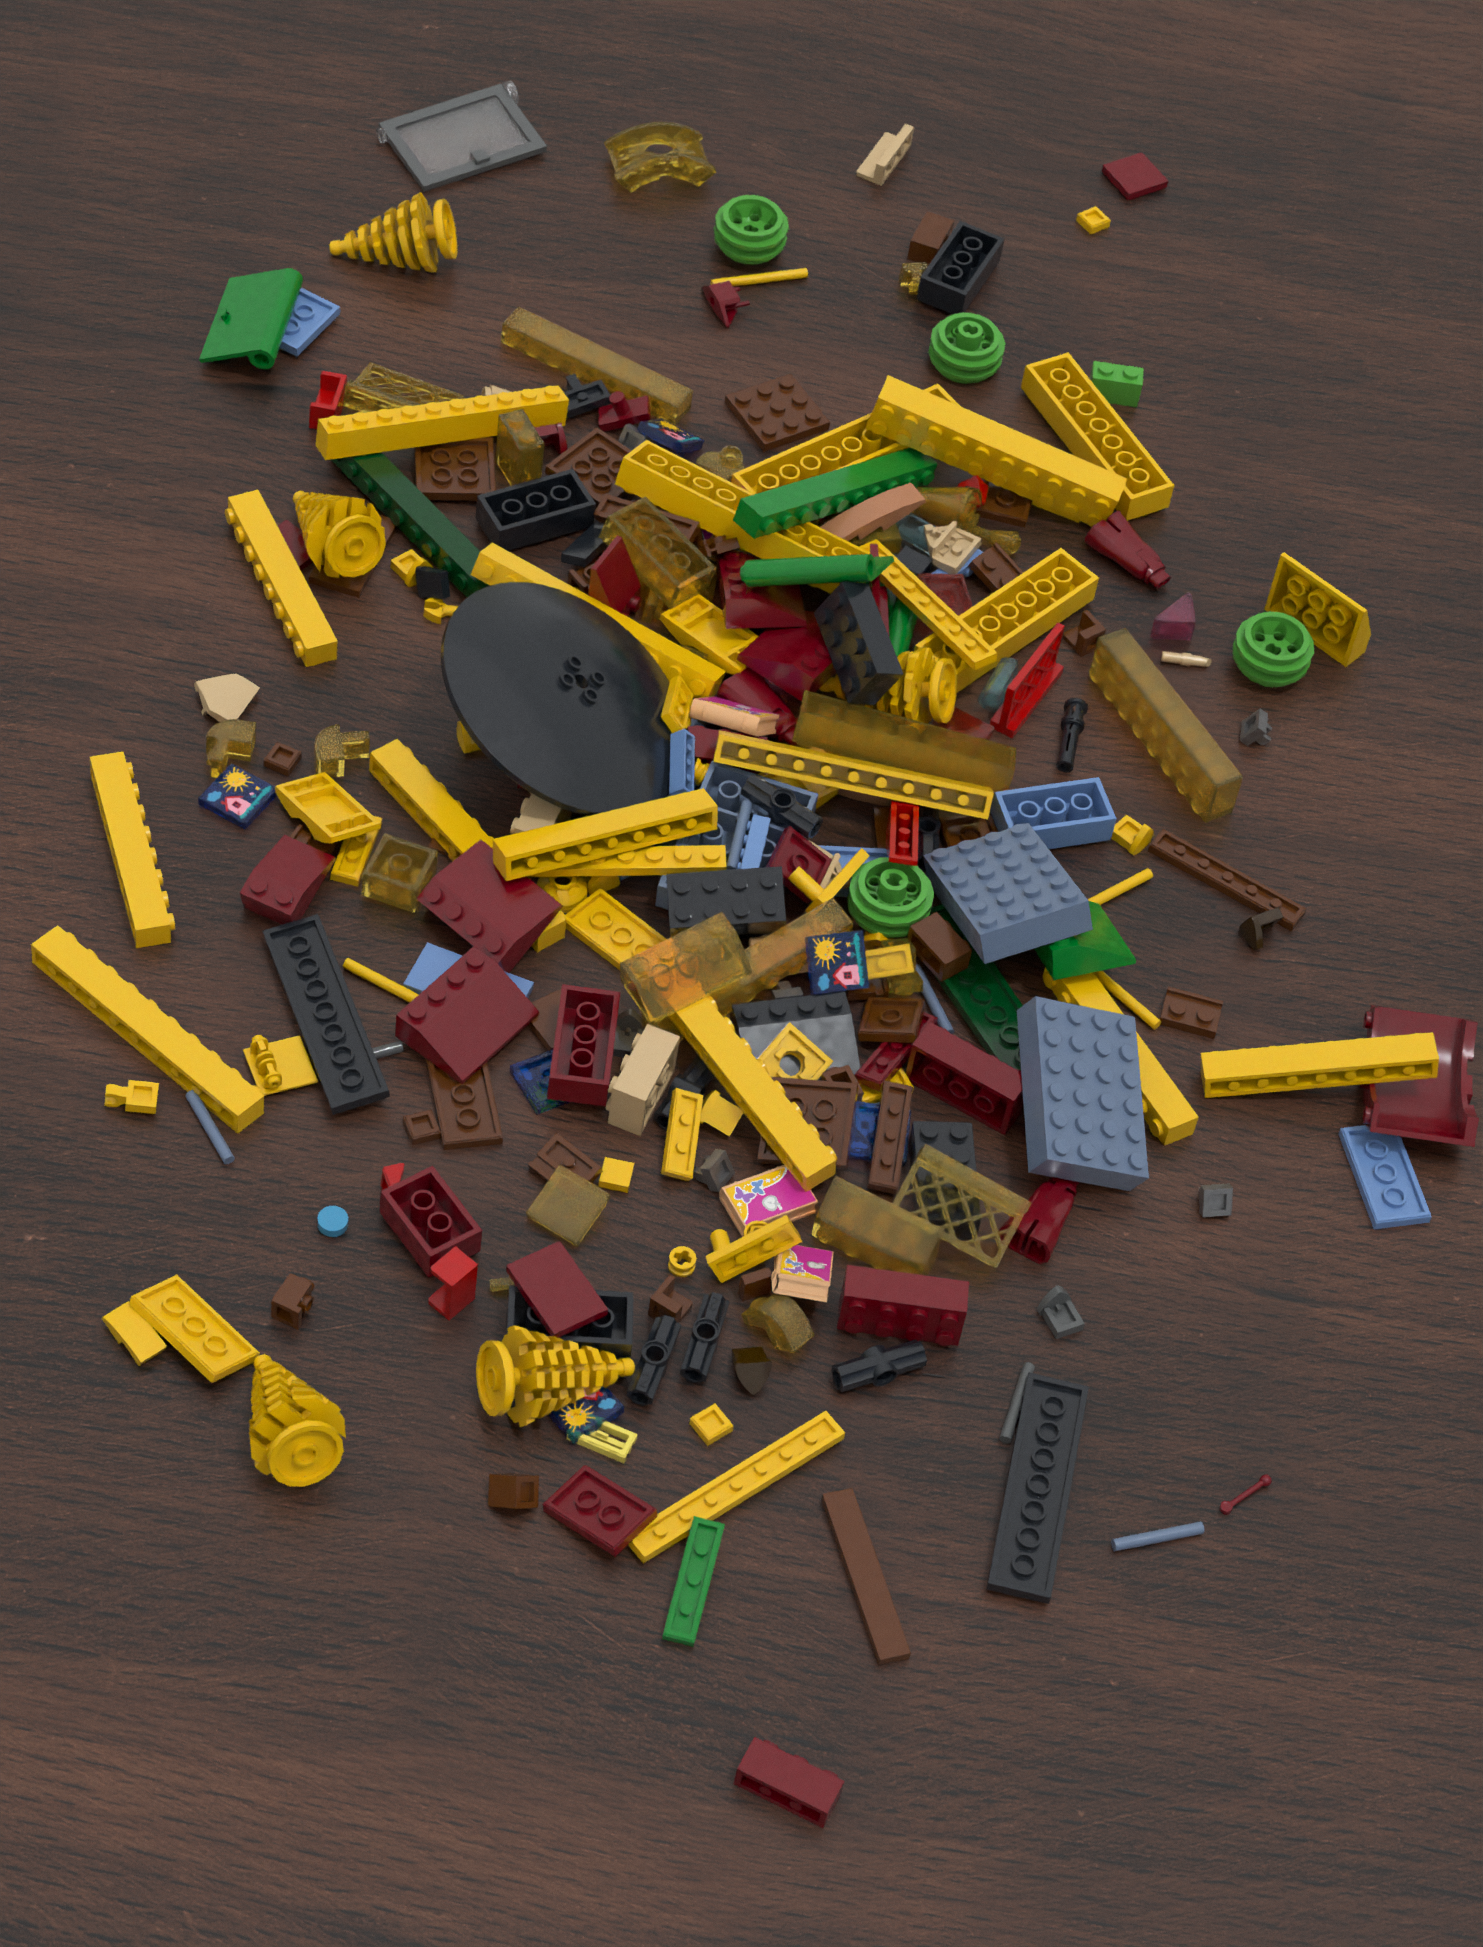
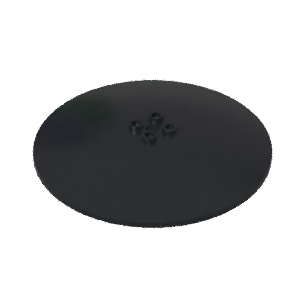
(512, 682)

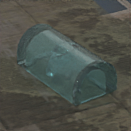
(912, 531)
(995, 689)

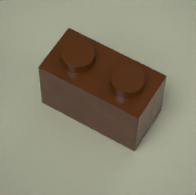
(929, 237)
(939, 946)

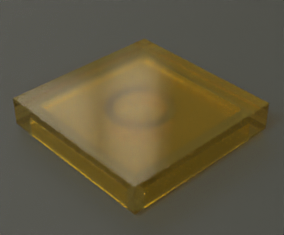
(568, 1205)

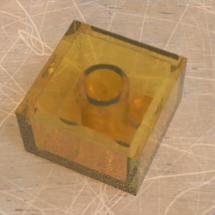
(399, 872)

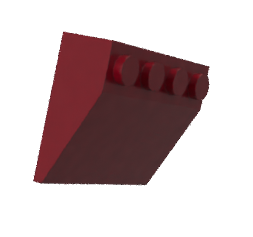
(755, 605)
(791, 657)
(486, 909)
(465, 1016)

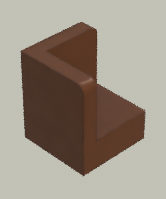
(1085, 636)
(668, 1301)
(513, 1490)

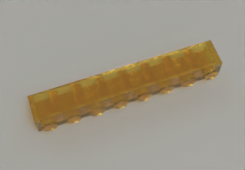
(593, 362)
(775, 958)

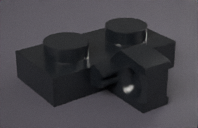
(586, 396)

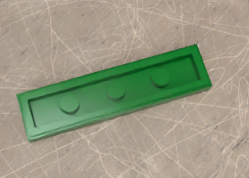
(693, 1581)

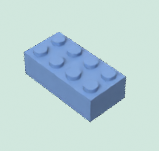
(1058, 812)

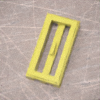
(605, 1445)

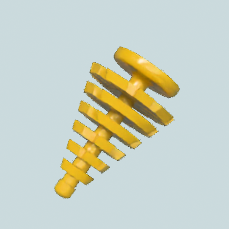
(405, 236)
(340, 533)
(921, 693)
(541, 1374)
(292, 1426)

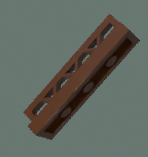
(610, 504)

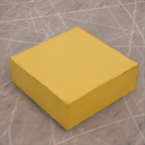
(1093, 220)
(616, 1175)
(711, 1424)

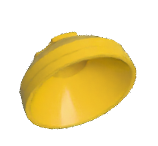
(567, 895)

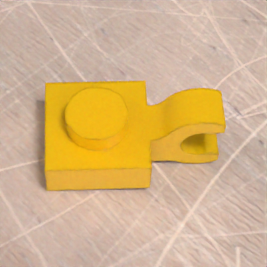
(138, 1096)

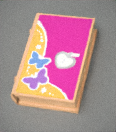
(734, 716)
(767, 1198)
(803, 1273)

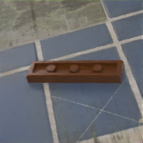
(890, 1137)

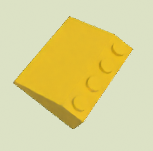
(1331, 617)

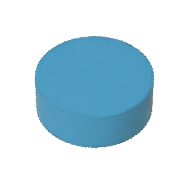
(332, 1221)

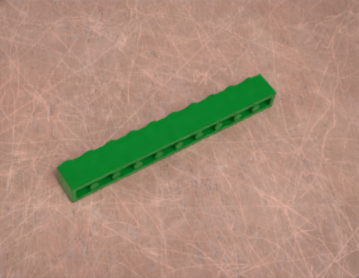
(831, 492)

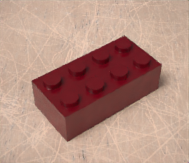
(583, 1045)
(966, 1078)
(902, 1305)

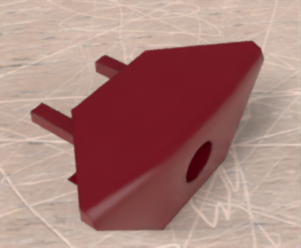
(724, 300)

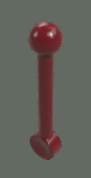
(1226, 1506)

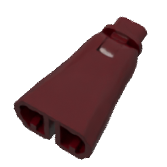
(1123, 545)
(753, 691)
(1044, 1220)

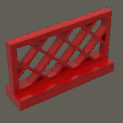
(1030, 685)

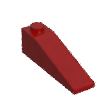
(902, 833)

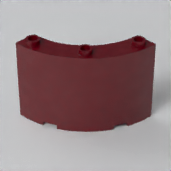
(1425, 1107)

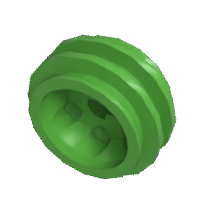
(751, 229)
(966, 348)
(1273, 649)
(879, 897)

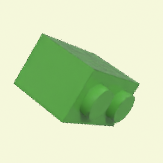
(1118, 382)

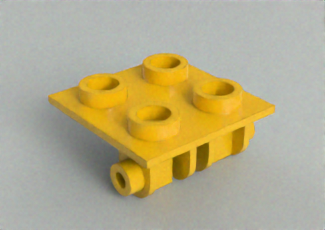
(279, 1064)

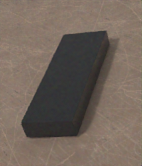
(585, 547)

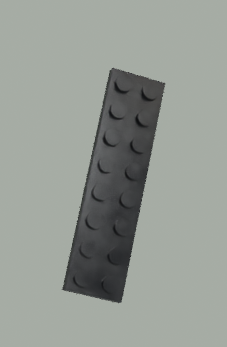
(326, 1014)
(1038, 1488)

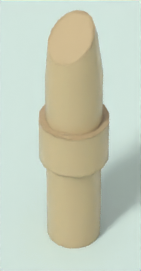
(1185, 659)

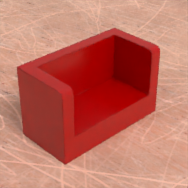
(329, 399)
(459, 1279)

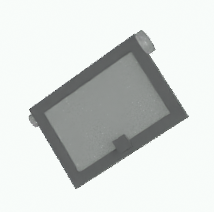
(462, 136)

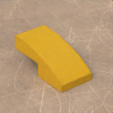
(135, 1333)

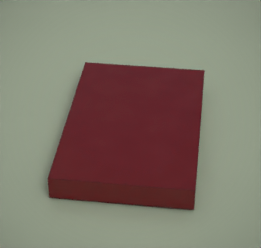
(556, 1290)
(600, 1510)

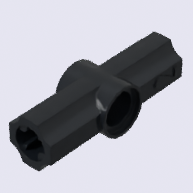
(782, 806)
(928, 833)
(694, 1079)
(701, 1350)
(879, 1365)
(648, 1372)

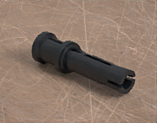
(1072, 725)

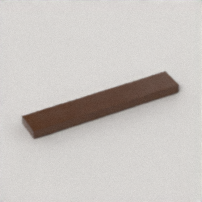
(1225, 878)
(865, 1576)

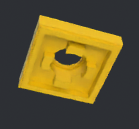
(793, 1042)

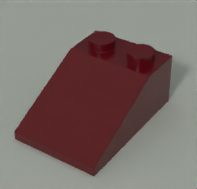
(615, 579)
(286, 880)

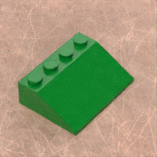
(1087, 951)

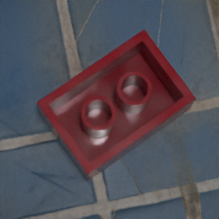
(429, 1218)

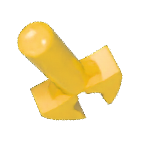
(436, 609)

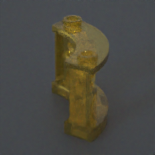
(684, 162)

